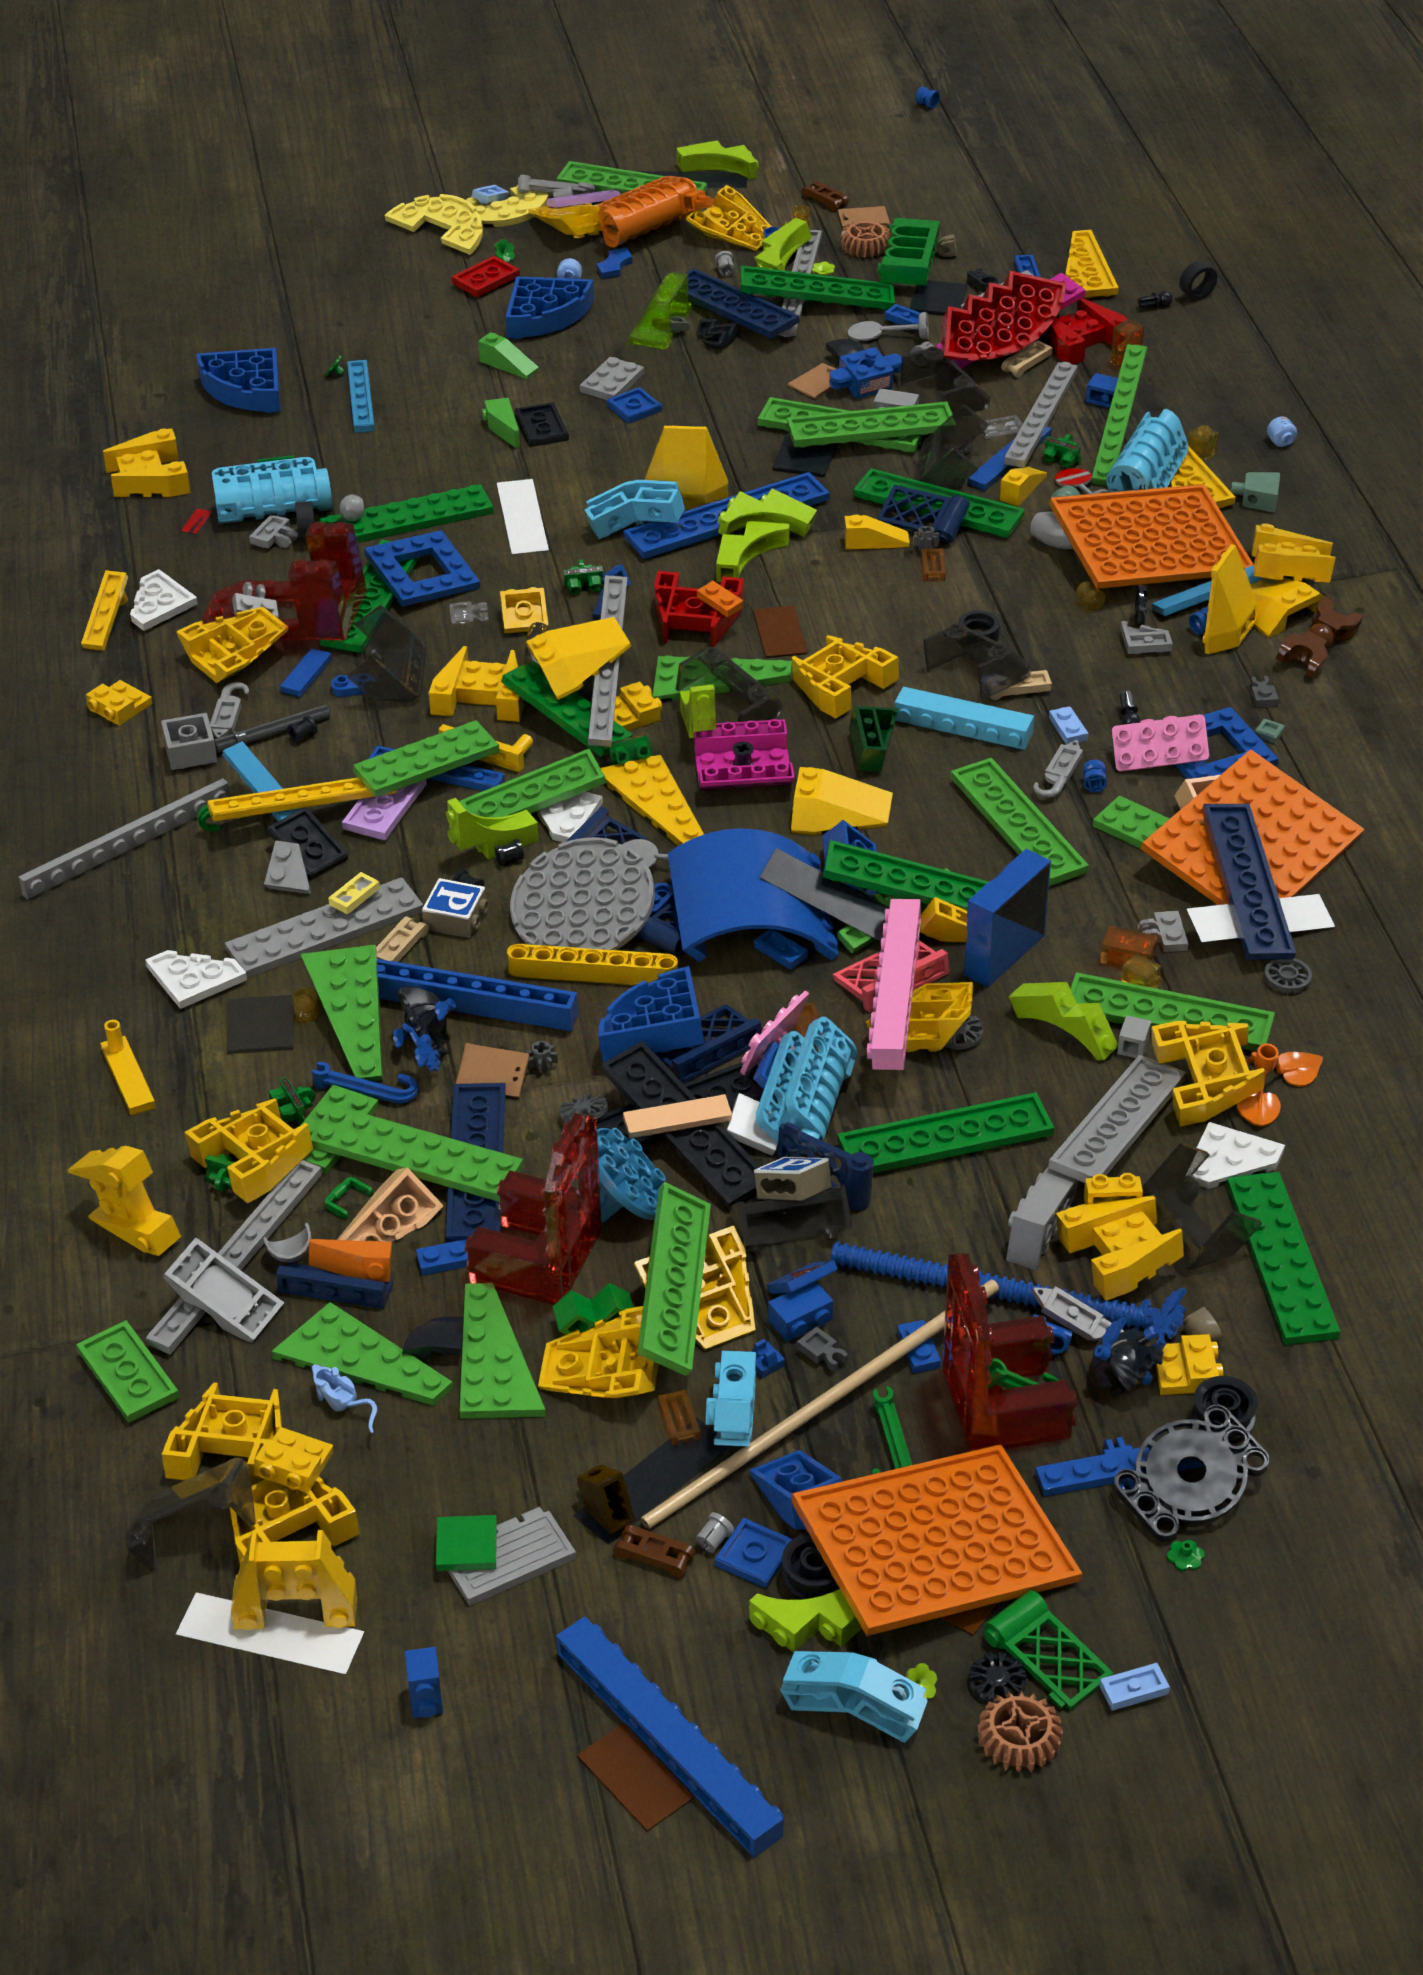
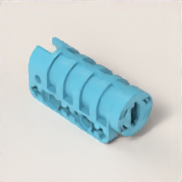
(1150, 454)
(269, 489)

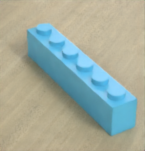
(964, 718)

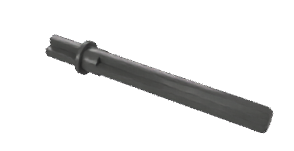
(270, 728)

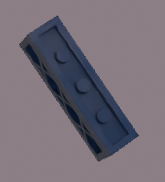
(327, 1285)

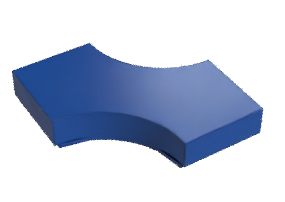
(614, 263)

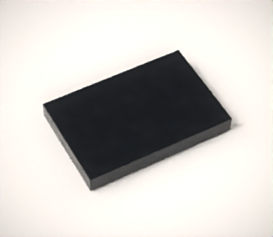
(541, 424)
(317, 845)

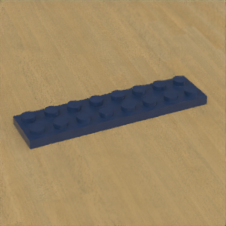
(738, 306)
(1248, 882)
(480, 1121)

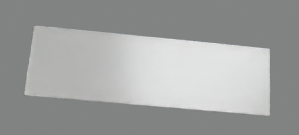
(522, 516)
(1300, 913)
(283, 1637)

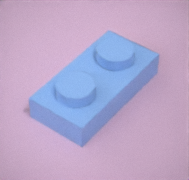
(489, 194)
(1068, 725)
(1134, 1686)

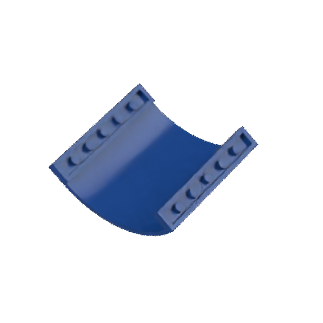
(722, 890)

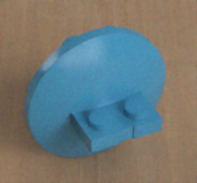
(626, 1176)

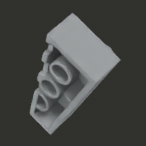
(1036, 1217)

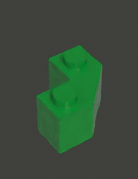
(581, 1313)

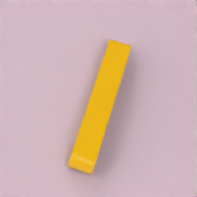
(587, 964)

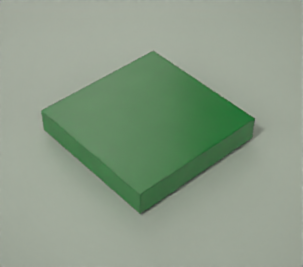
(466, 1543)

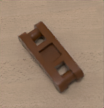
(825, 195)
(654, 1550)

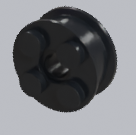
(1230, 1393)
(799, 1572)

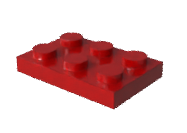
(485, 276)

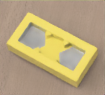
(354, 893)

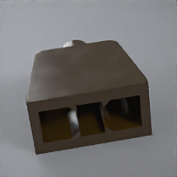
(603, 1489)

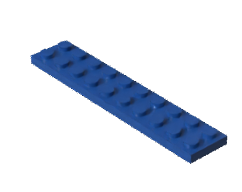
(702, 522)

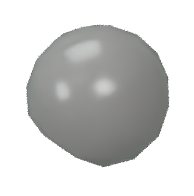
(352, 507)

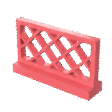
(928, 969)

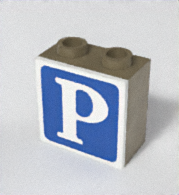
(455, 908)
(792, 1178)

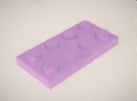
(381, 814)

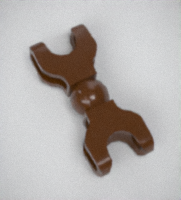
(1312, 645)

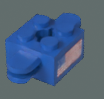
(865, 372)

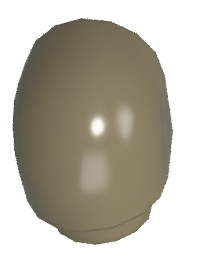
(947, 246)
(1202, 1323)

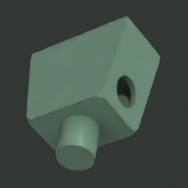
(1259, 490)

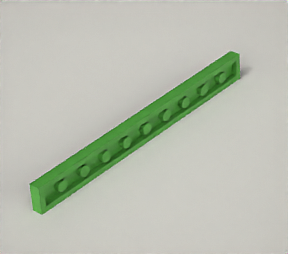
(1119, 412)

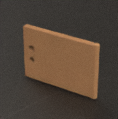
(870, 214)
(814, 382)
(493, 1065)

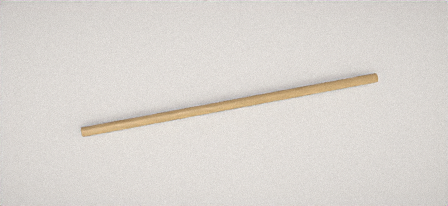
(799, 1418)

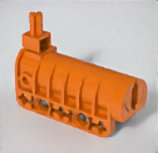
(649, 208)

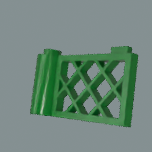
(1019, 1623)

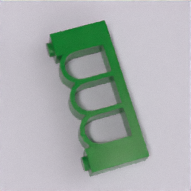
(909, 251)

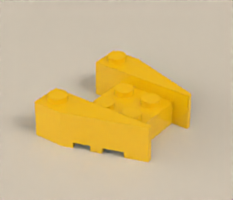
(141, 467)
(1290, 554)
(830, 671)
(475, 684)
(1215, 1065)
(259, 1140)
(123, 1199)
(1124, 1237)
(221, 1427)
(287, 1510)
(292, 1572)

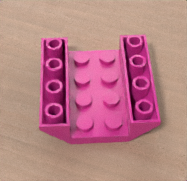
(770, 755)

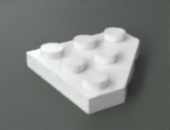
(159, 600)
(569, 815)
(195, 976)
(1234, 1155)

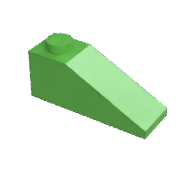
(502, 354)
(501, 420)

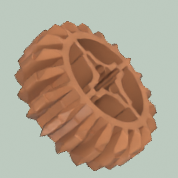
(865, 239)
(1013, 1739)

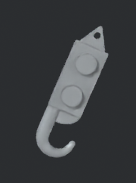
(227, 710)
(1060, 769)
(1071, 1313)

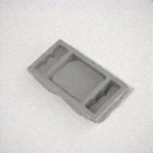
(222, 1291)

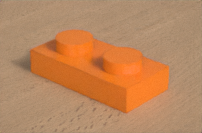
(720, 598)

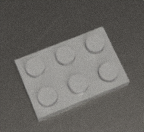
(611, 378)

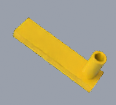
(109, 598)
(508, 756)
(126, 1070)

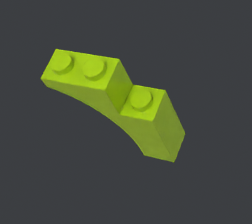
(715, 157)
(782, 244)
(771, 508)
(739, 549)
(698, 709)
(486, 832)
(1057, 1005)
(798, 1620)

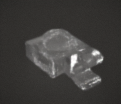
(465, 611)

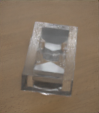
(1002, 427)

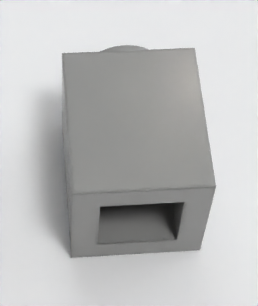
(1134, 1037)

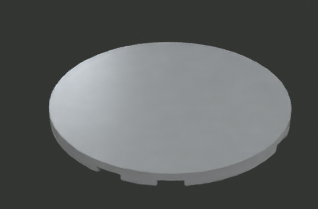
(583, 896)

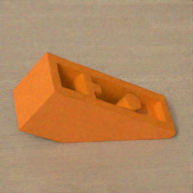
(352, 1258)

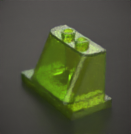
(667, 301)

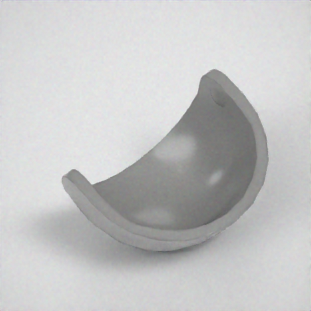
(290, 1249)

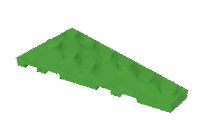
(765, 671)
(350, 996)
(362, 1355)
(493, 1367)

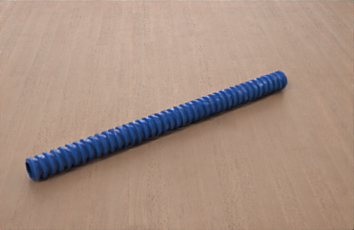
(1008, 1289)

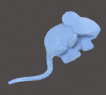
(339, 1391)

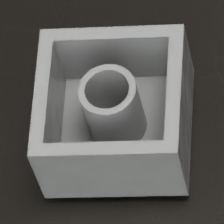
(189, 741)

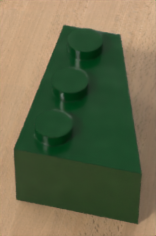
(871, 735)

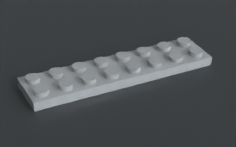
(322, 929)
(1117, 1119)

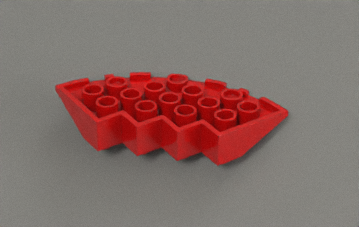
(1002, 319)

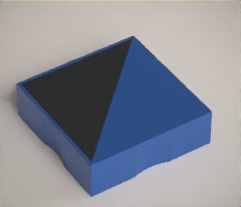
(1007, 917)

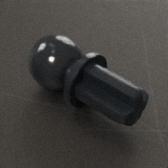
(1164, 298)
(1128, 708)

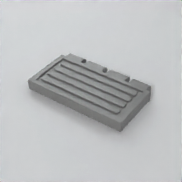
(522, 1554)

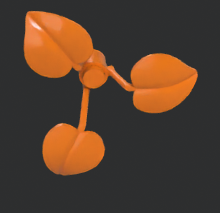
(1297, 1069)

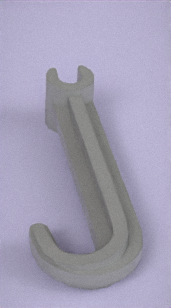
(526, 185)

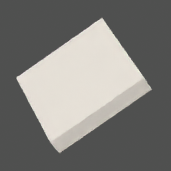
(745, 1127)

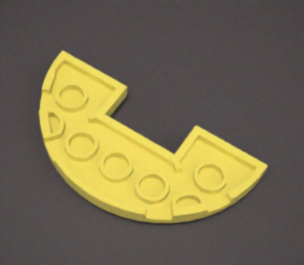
(512, 210)
(446, 211)

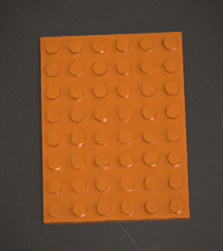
(1146, 534)
(1294, 825)
(934, 1539)

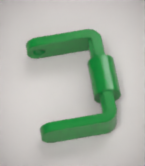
(340, 1190)

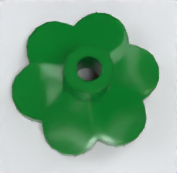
(504, 250)
(335, 367)
(1185, 1555)

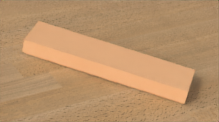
(677, 1116)

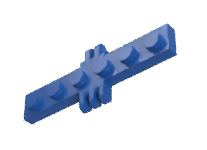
(1095, 1470)

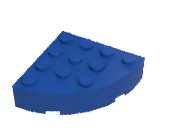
(546, 305)
(242, 378)
(657, 1013)

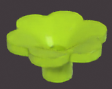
(823, 268)
(923, 1677)

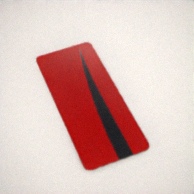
(196, 521)

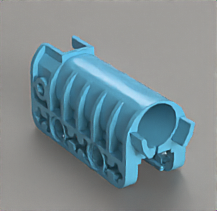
(809, 1083)

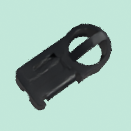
(980, 279)

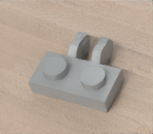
(274, 530)
(246, 601)
(1168, 929)

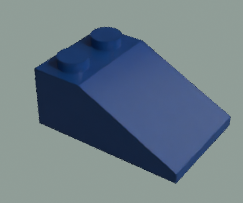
(791, 1475)

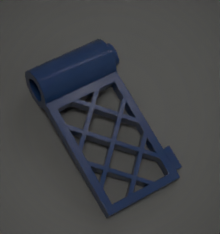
(948, 516)
(661, 933)
(854, 1173)

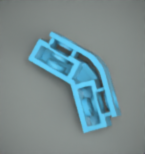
(634, 502)
(733, 1399)
(854, 1686)

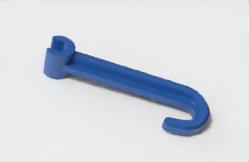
(324, 1077)

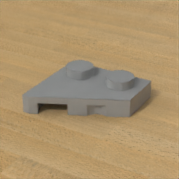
(1145, 639)
(287, 869)

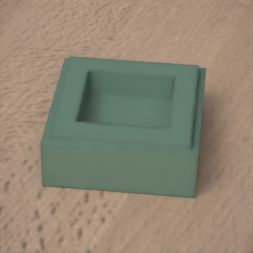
(1270, 731)

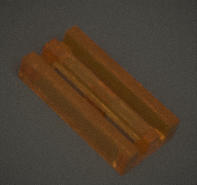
(934, 574)
(684, 1433)

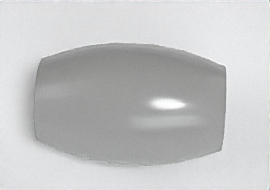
(1049, 531)

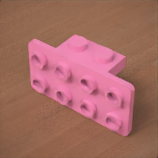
(1160, 742)
(773, 1031)

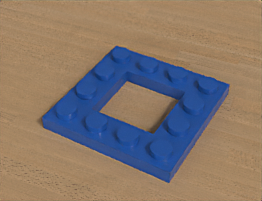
(385, 561)
(1238, 733)

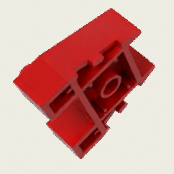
(1082, 329)
(682, 610)

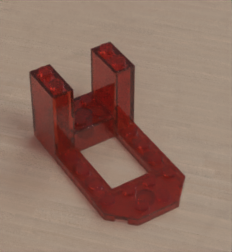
(323, 589)
(553, 1209)
(997, 1415)

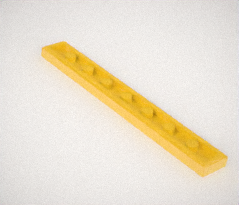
(288, 799)

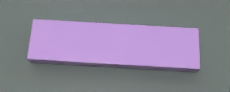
(582, 198)

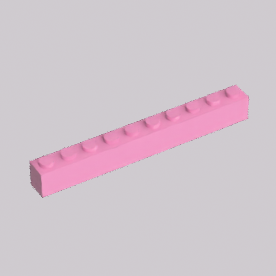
(894, 985)

